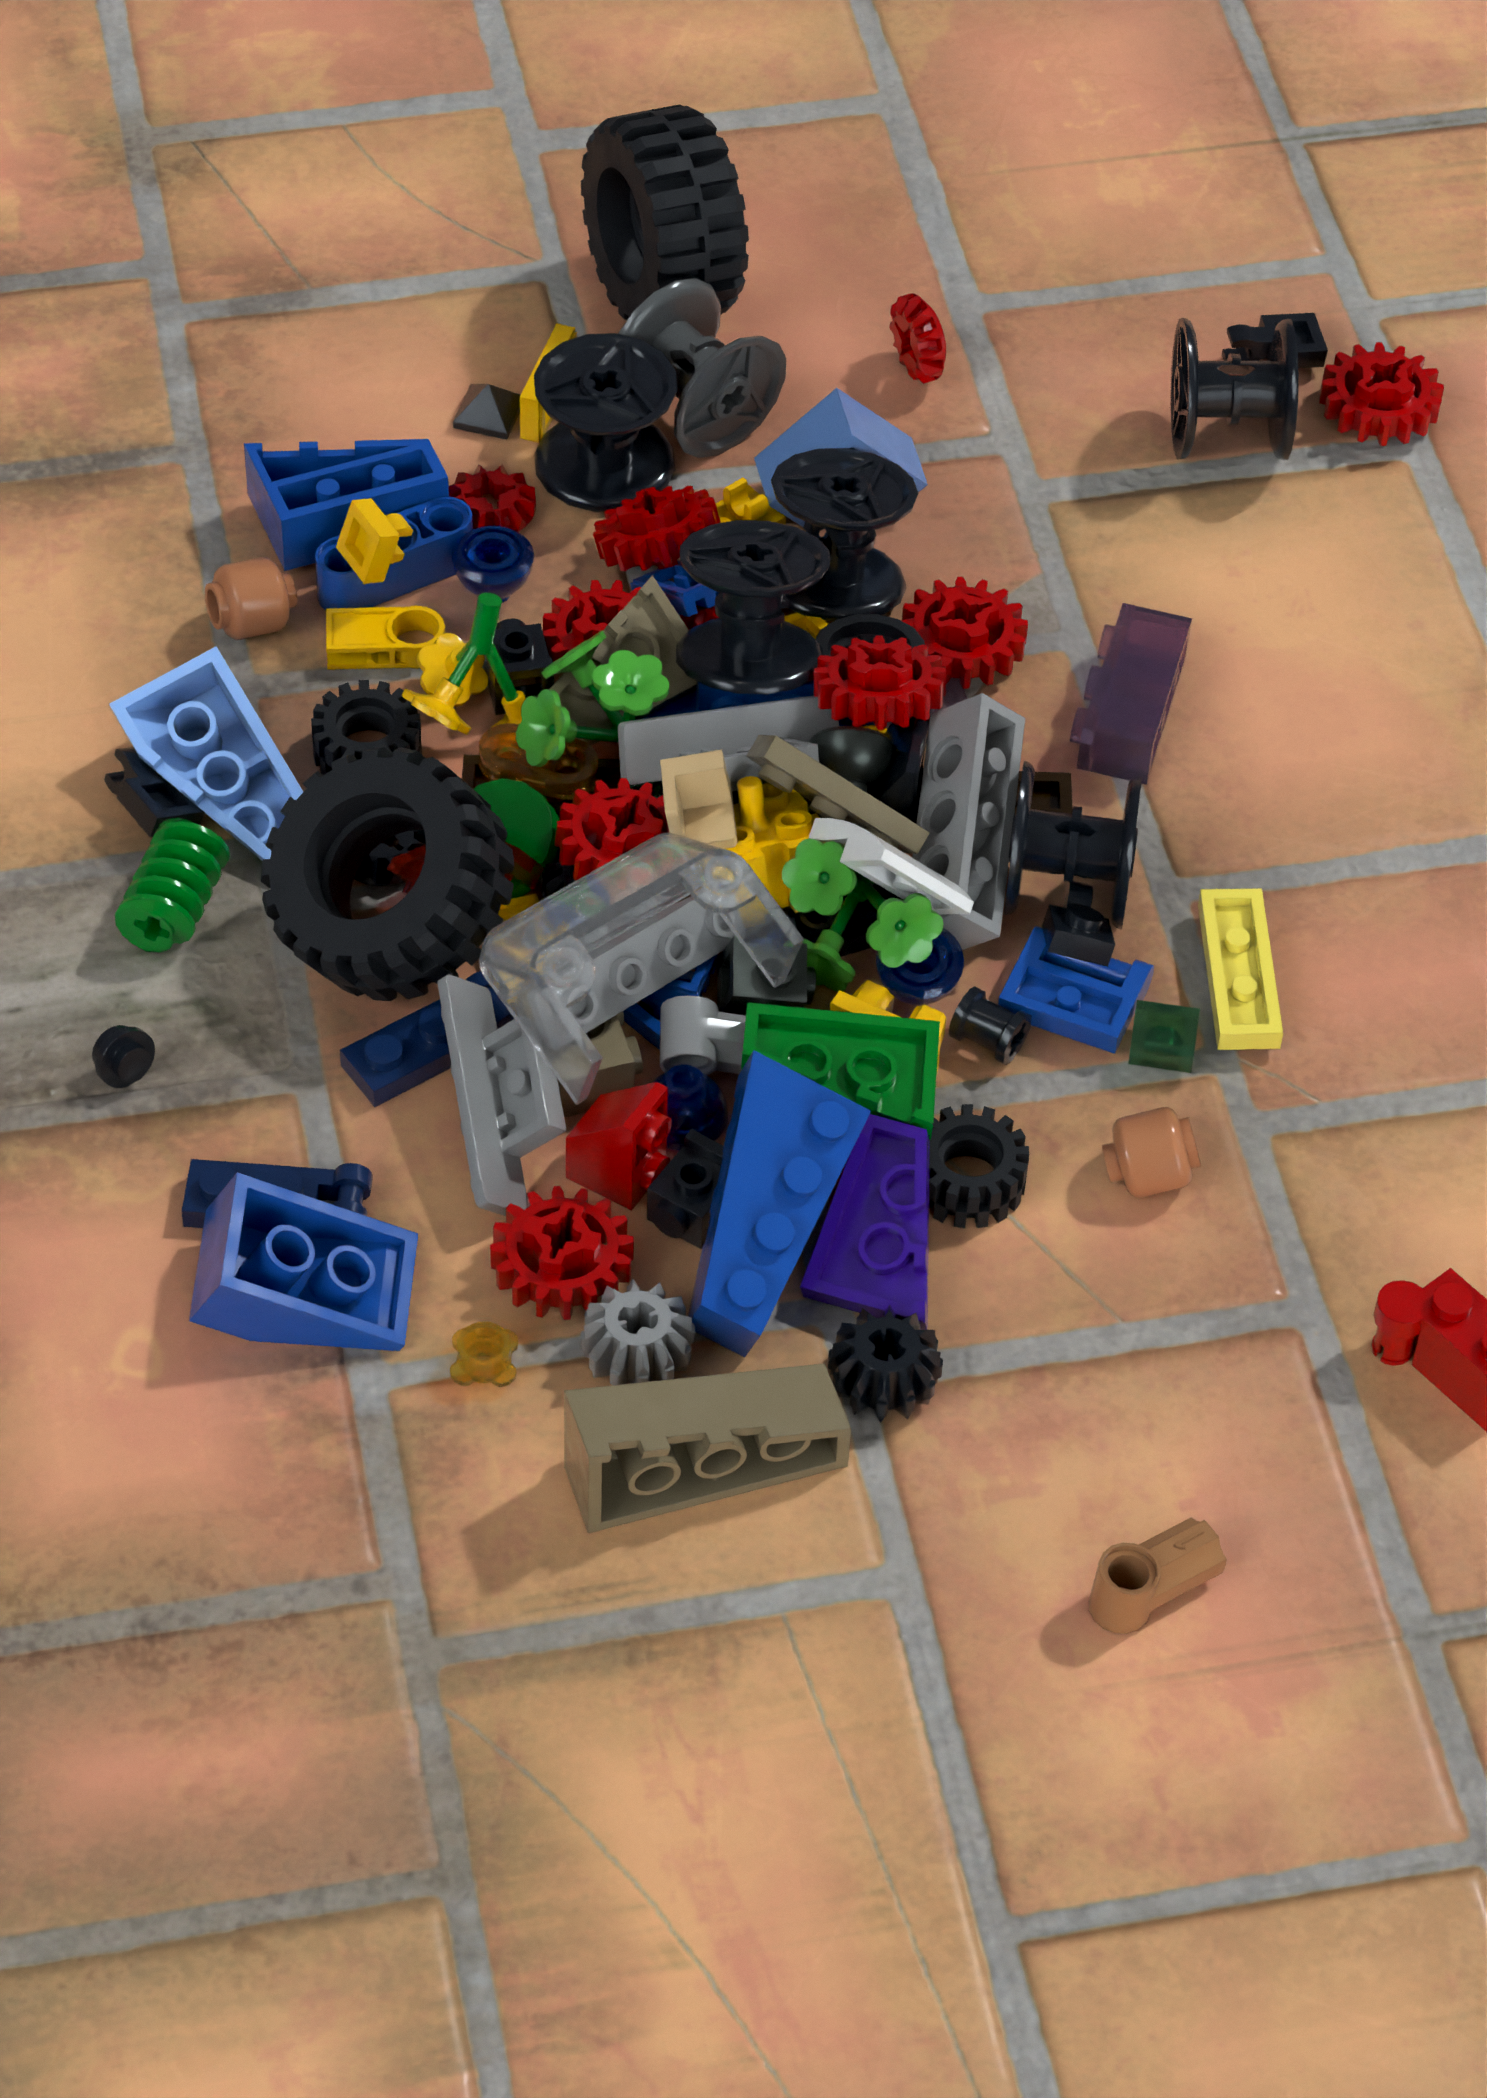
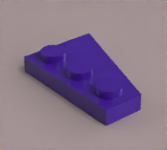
(877, 1226)

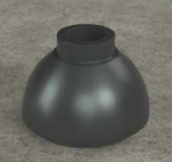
(855, 754)

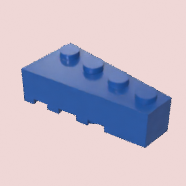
(773, 1182)

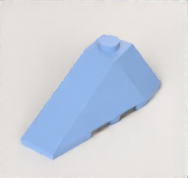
(211, 747)

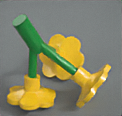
(455, 671)

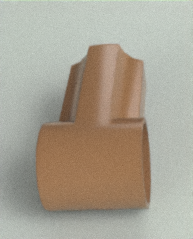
(1153, 1574)

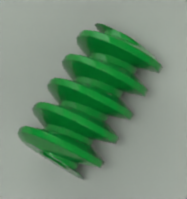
(171, 885)

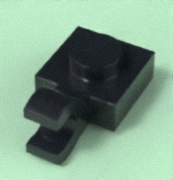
(1255, 342)
(147, 794)
(1077, 928)

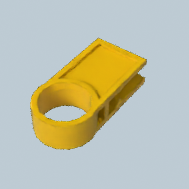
(369, 636)

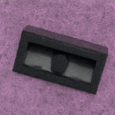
(904, 776)

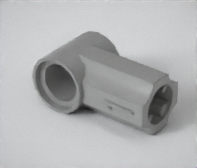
(700, 1035)

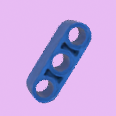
(426, 560)

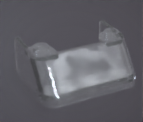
(543, 957)

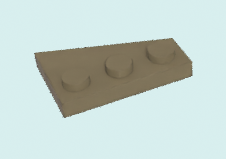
(643, 627)
(832, 794)

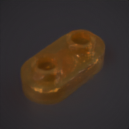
(558, 778)

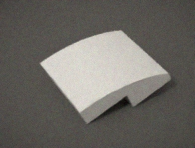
(890, 866)

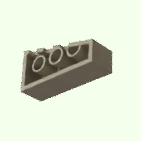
(698, 1440)

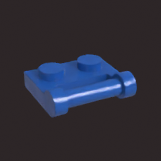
(1075, 995)

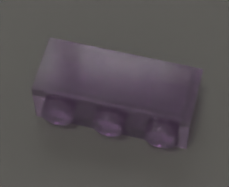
(1131, 692)

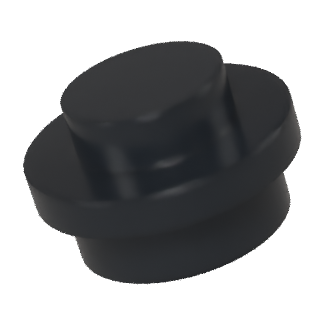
(123, 1055)

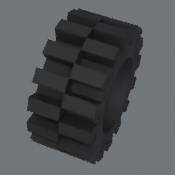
(358, 712)
(985, 1140)

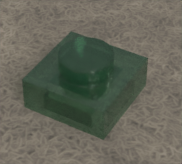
(1164, 1036)

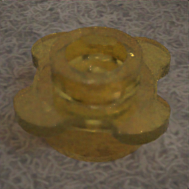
(484, 1340)

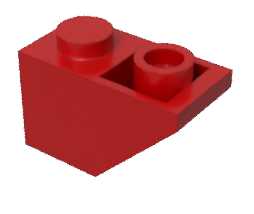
(621, 1143)

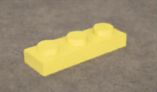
(1240, 969)

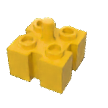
(769, 831)

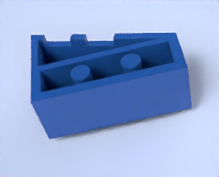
(309, 491)

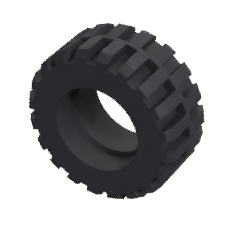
(663, 206)
(333, 832)

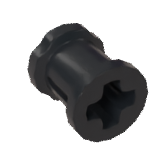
(990, 1025)

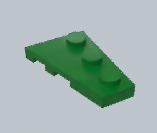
(863, 1057)

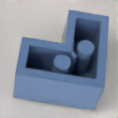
(839, 423)

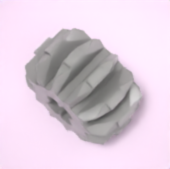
(637, 1335)

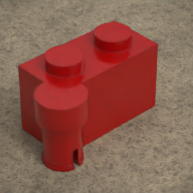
(1450, 1335)

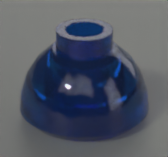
(493, 560)
(926, 980)
(693, 1104)

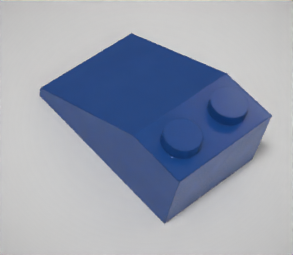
(301, 1270)

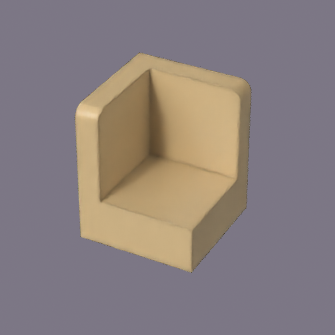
(699, 798)

